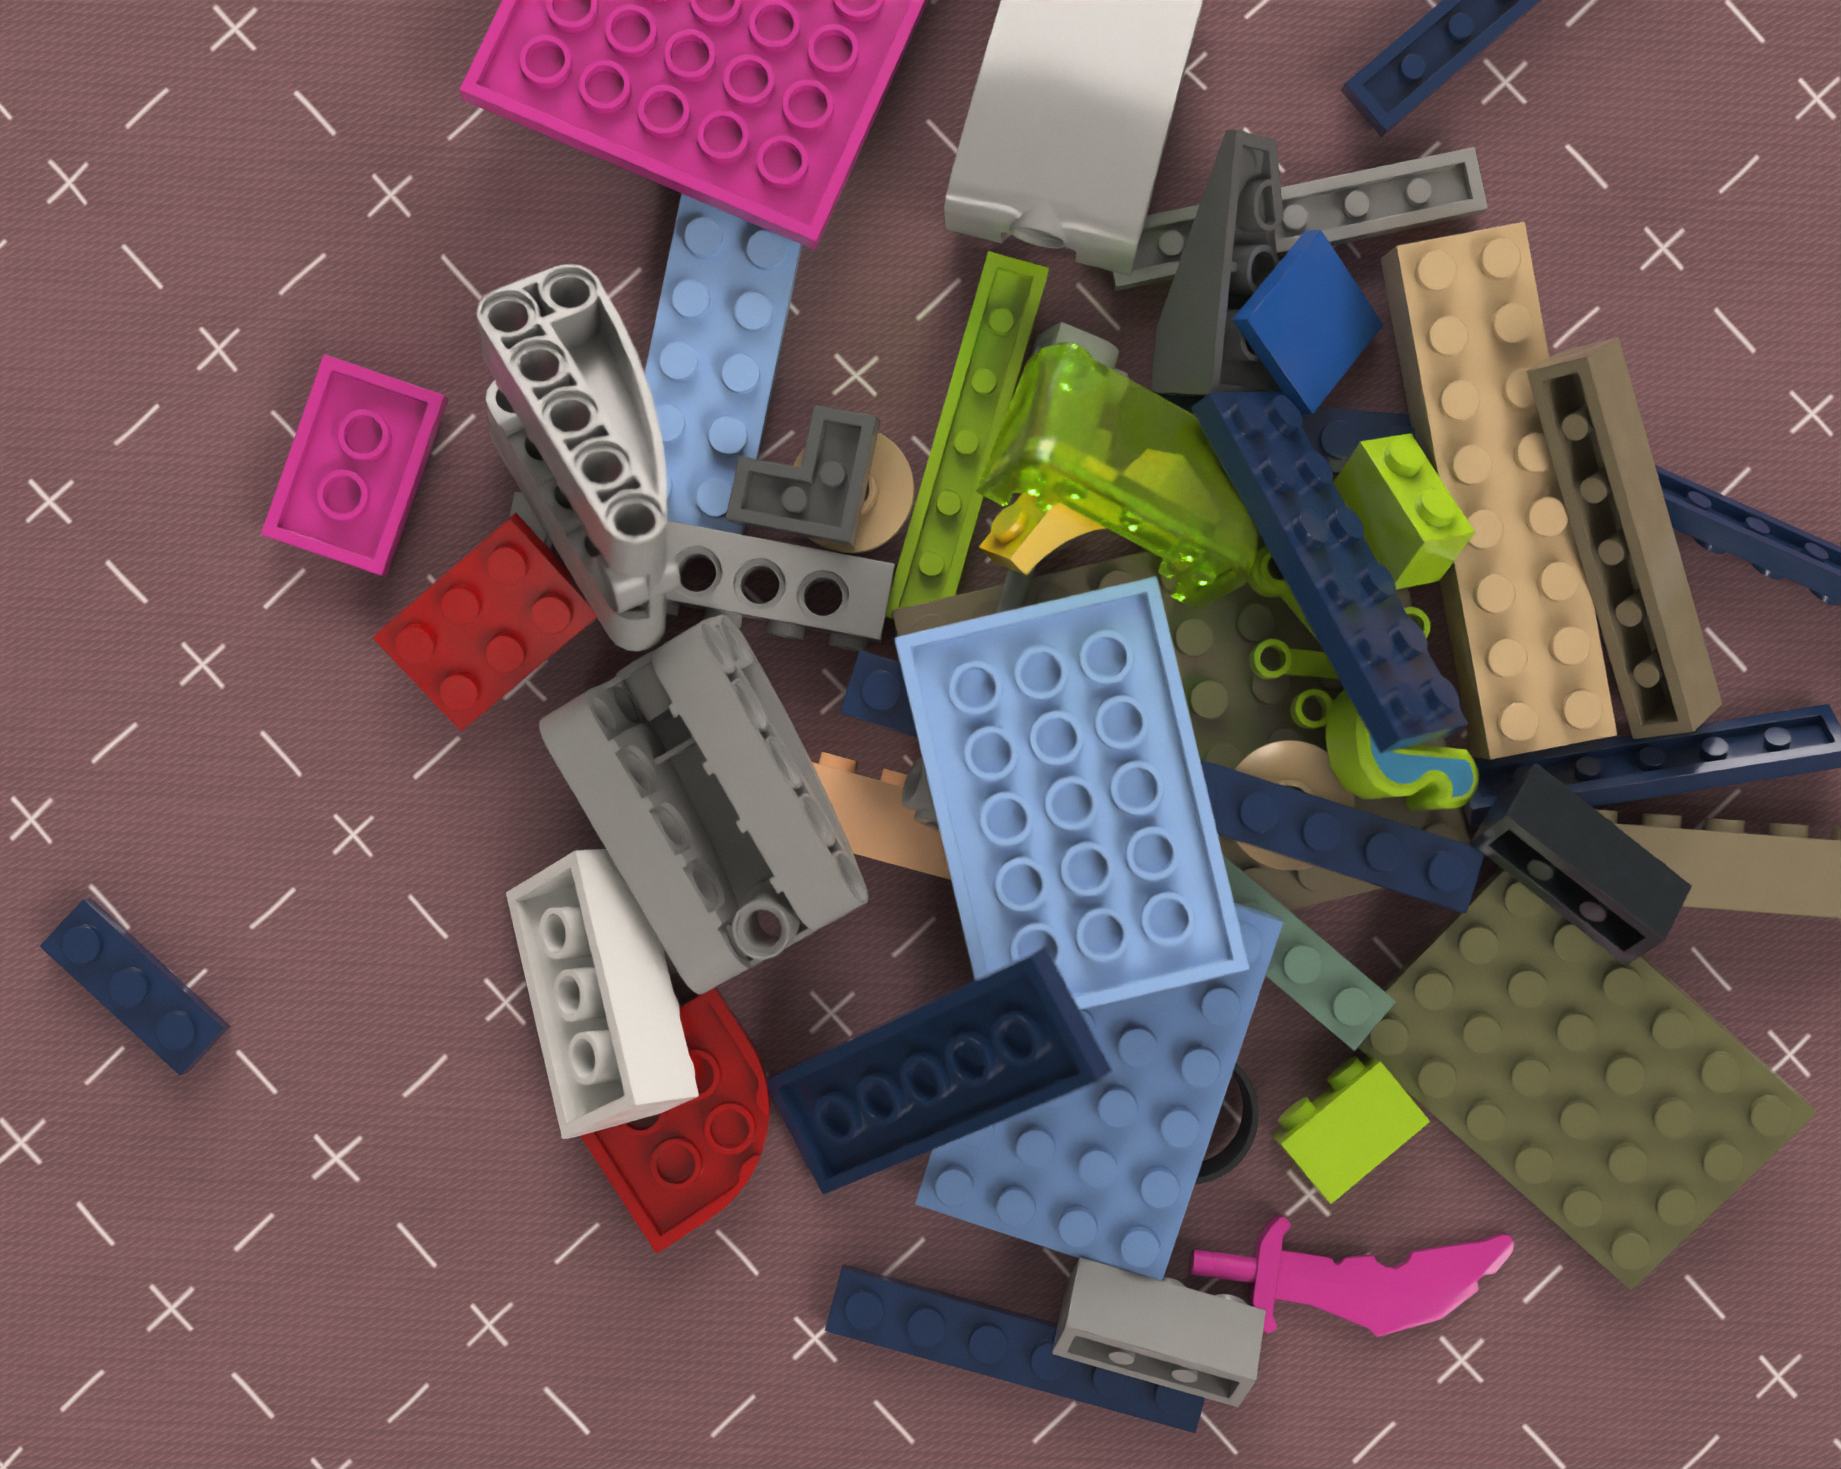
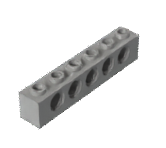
(862, 581)

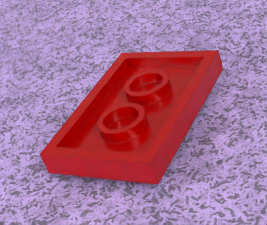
(487, 622)

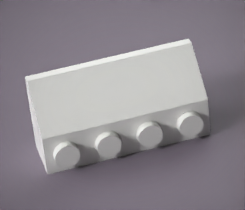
(599, 996)

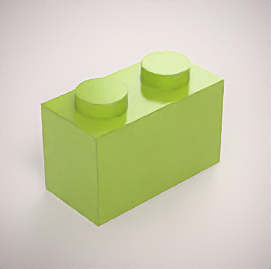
(1404, 509)
(1349, 1126)

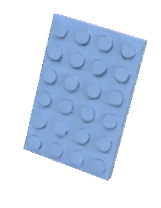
(1074, 794)

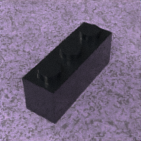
(1582, 865)

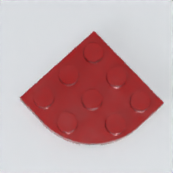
(700, 1154)

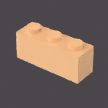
(876, 819)

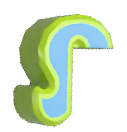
(1425, 774)

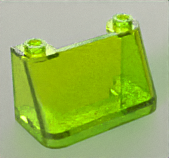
(1126, 463)

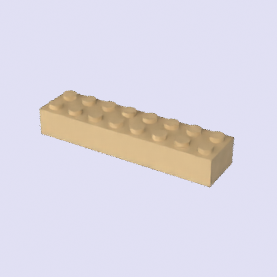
(1518, 589)

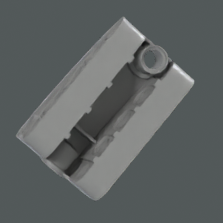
(1071, 124)
(593, 420)
(707, 803)

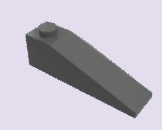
(1218, 272)

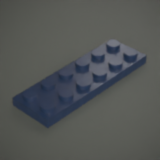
(1330, 568)
(939, 1072)

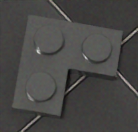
(823, 495)

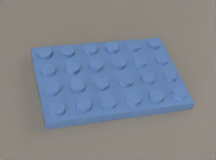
(1117, 1159)

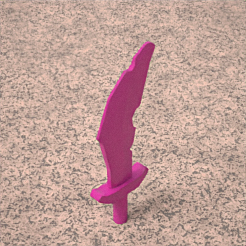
(1358, 1286)

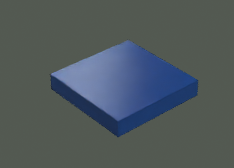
(1308, 321)

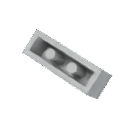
(1160, 1332)

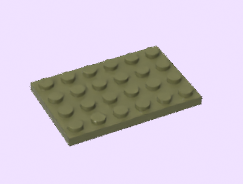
(1581, 1077)

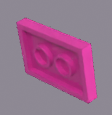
(355, 465)

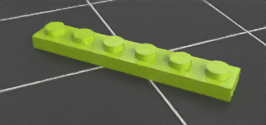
(967, 431)

